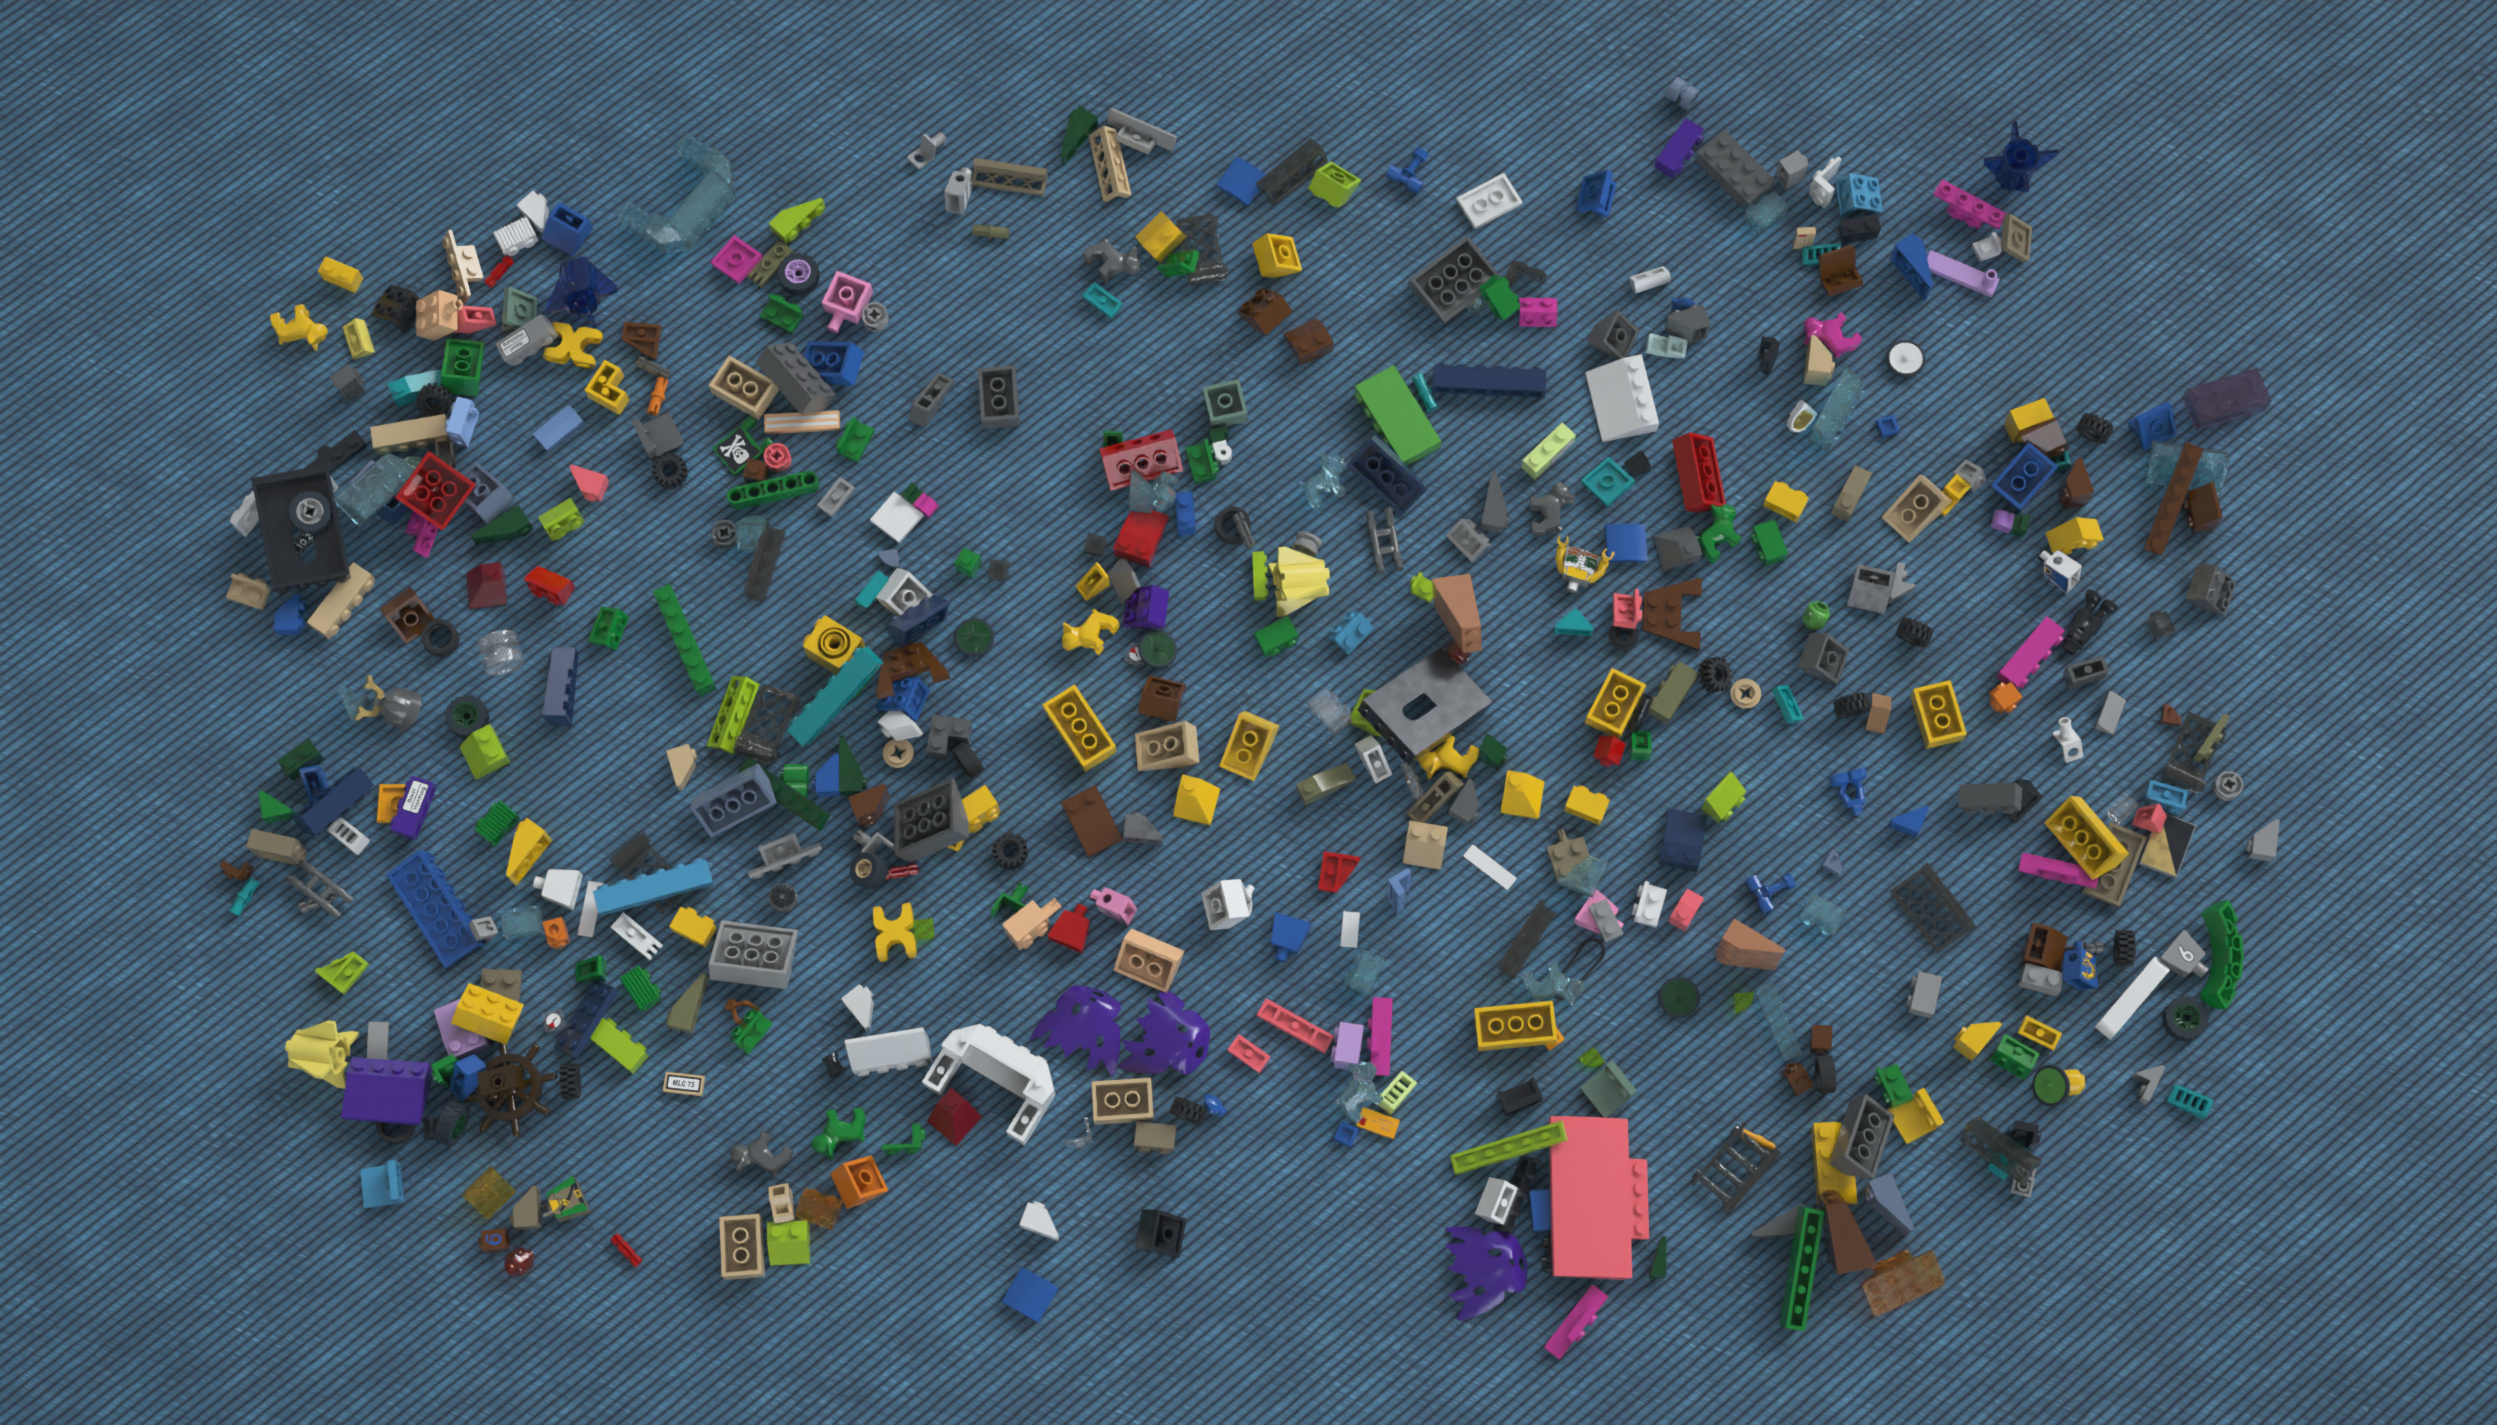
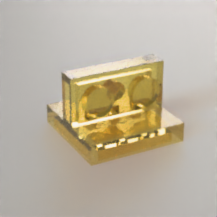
(489, 1192)

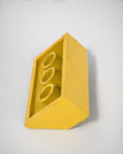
(2086, 837)
(1826, 1176)

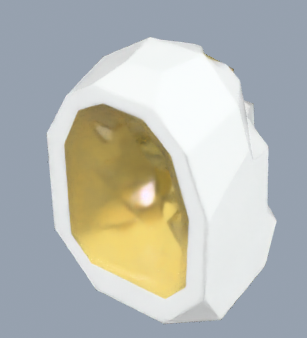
(1801, 417)

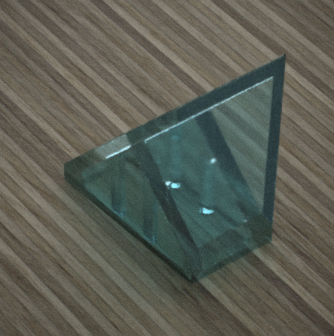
(749, 532)

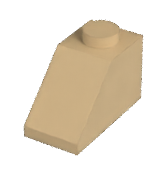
(682, 764)

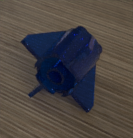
(2018, 162)
(580, 289)

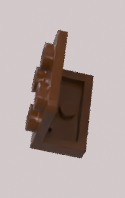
(1839, 271)

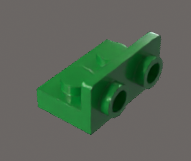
(1179, 263)
(782, 314)
(854, 440)
(1201, 462)
(608, 627)
(750, 1030)
(2015, 1056)
(444, 1068)
(1893, 1085)

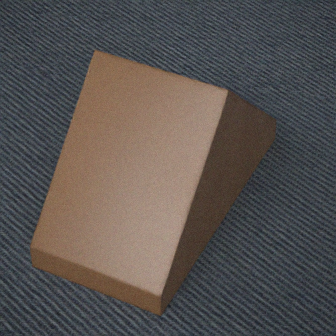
(1879, 713)

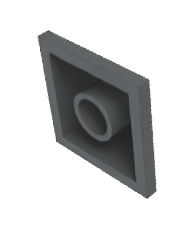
(1614, 335)
(1677, 548)

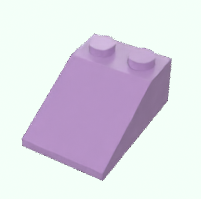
(458, 1040)

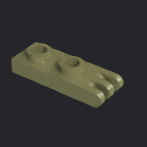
(769, 264)
(2213, 737)

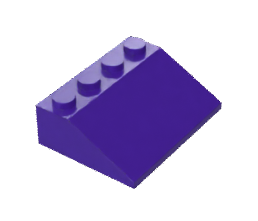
(386, 1090)

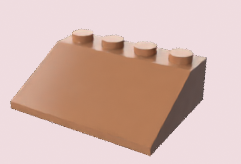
(1747, 948)

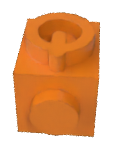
(2004, 698)
(556, 933)

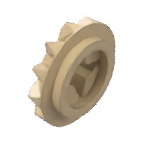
(1744, 685)
(894, 761)

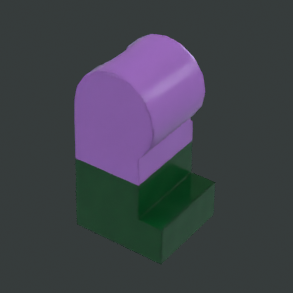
(2010, 523)

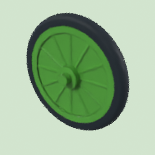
(2051, 1085)

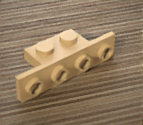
(463, 264)

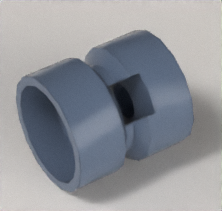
(1682, 93)

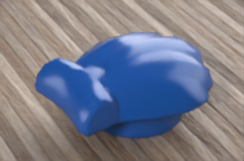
(1681, 304)
(1214, 1105)

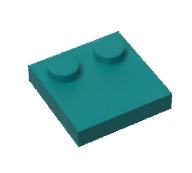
(1608, 481)

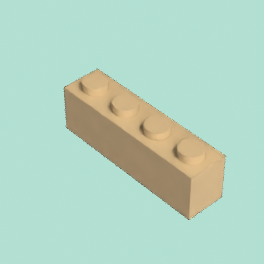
(409, 434)
(341, 601)

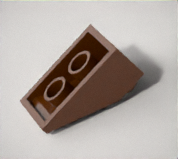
(1091, 821)

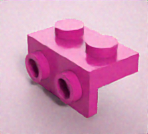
(1538, 312)

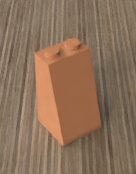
(1458, 609)

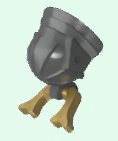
(397, 706)

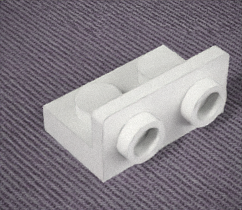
(1649, 905)

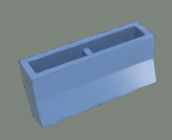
(558, 428)

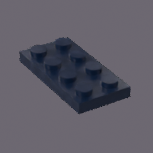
(585, 1019)

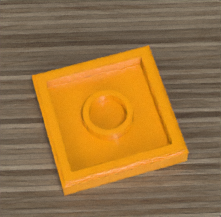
(388, 800)

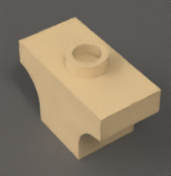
(781, 1203)

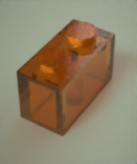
(819, 1208)

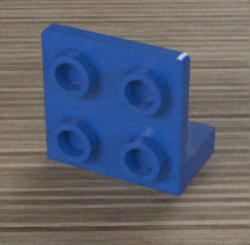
(908, 697)

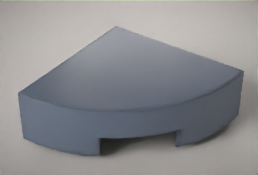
(890, 558)
(1833, 863)

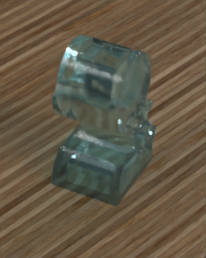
(1162, 489)

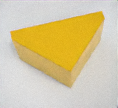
(1093, 582)

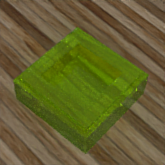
(924, 929)

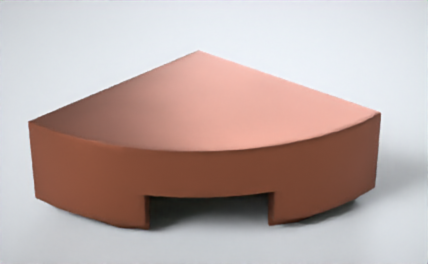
(2170, 716)

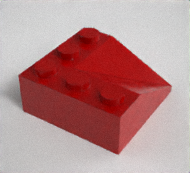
(435, 490)

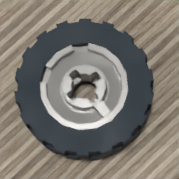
(310, 501)

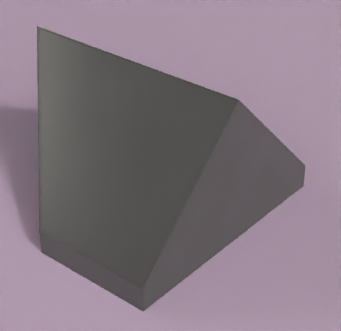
(1123, 579)

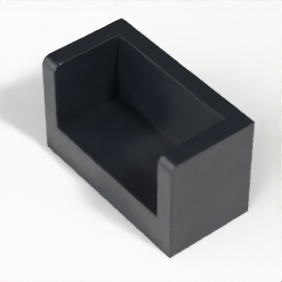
(1520, 1097)

